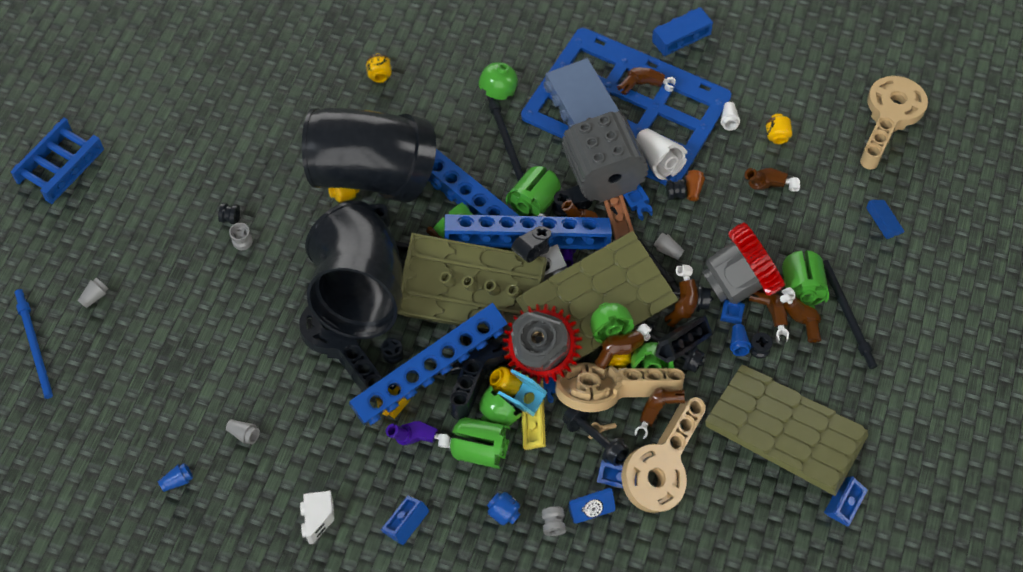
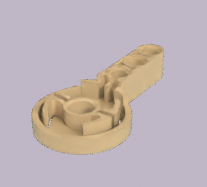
(890, 115)
(612, 386)
(664, 463)

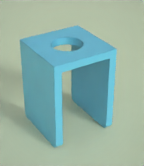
(527, 386)

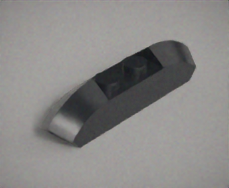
(683, 339)

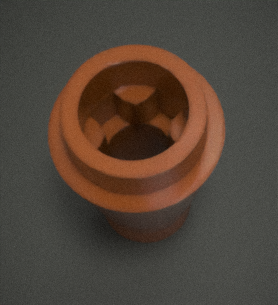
(694, 184)

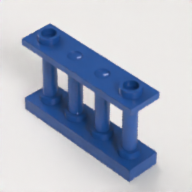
(69, 172)

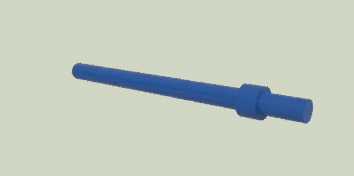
(24, 310)

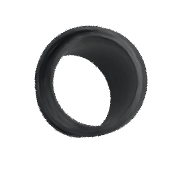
(368, 151)
(356, 272)

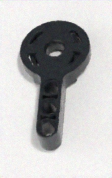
(339, 348)
(473, 374)

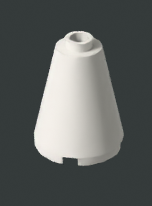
(661, 153)

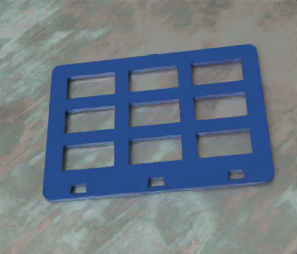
(624, 60)

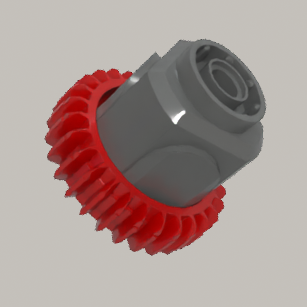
(742, 268)
(542, 343)

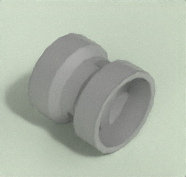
(240, 236)
(553, 521)

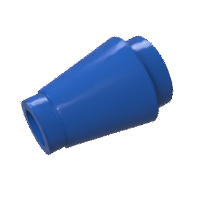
(740, 342)
(177, 477)

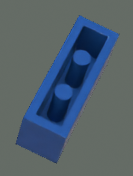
(682, 31)

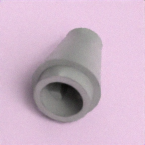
(668, 246)
(92, 292)
(245, 432)

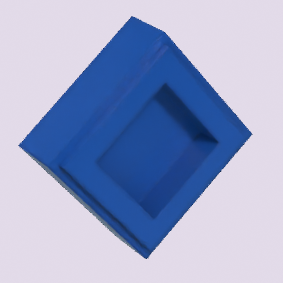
(732, 312)

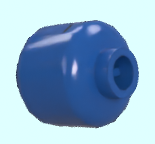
(503, 508)

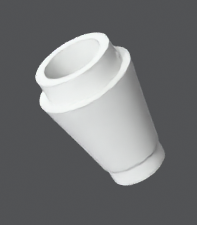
(730, 117)

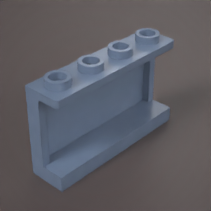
(578, 92)

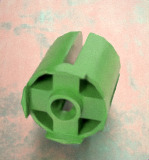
(534, 192)
(806, 277)
(476, 452)

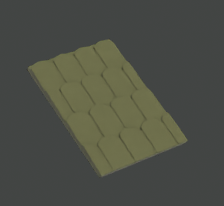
(613, 274)
(458, 279)
(788, 429)

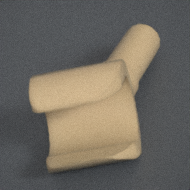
(601, 428)

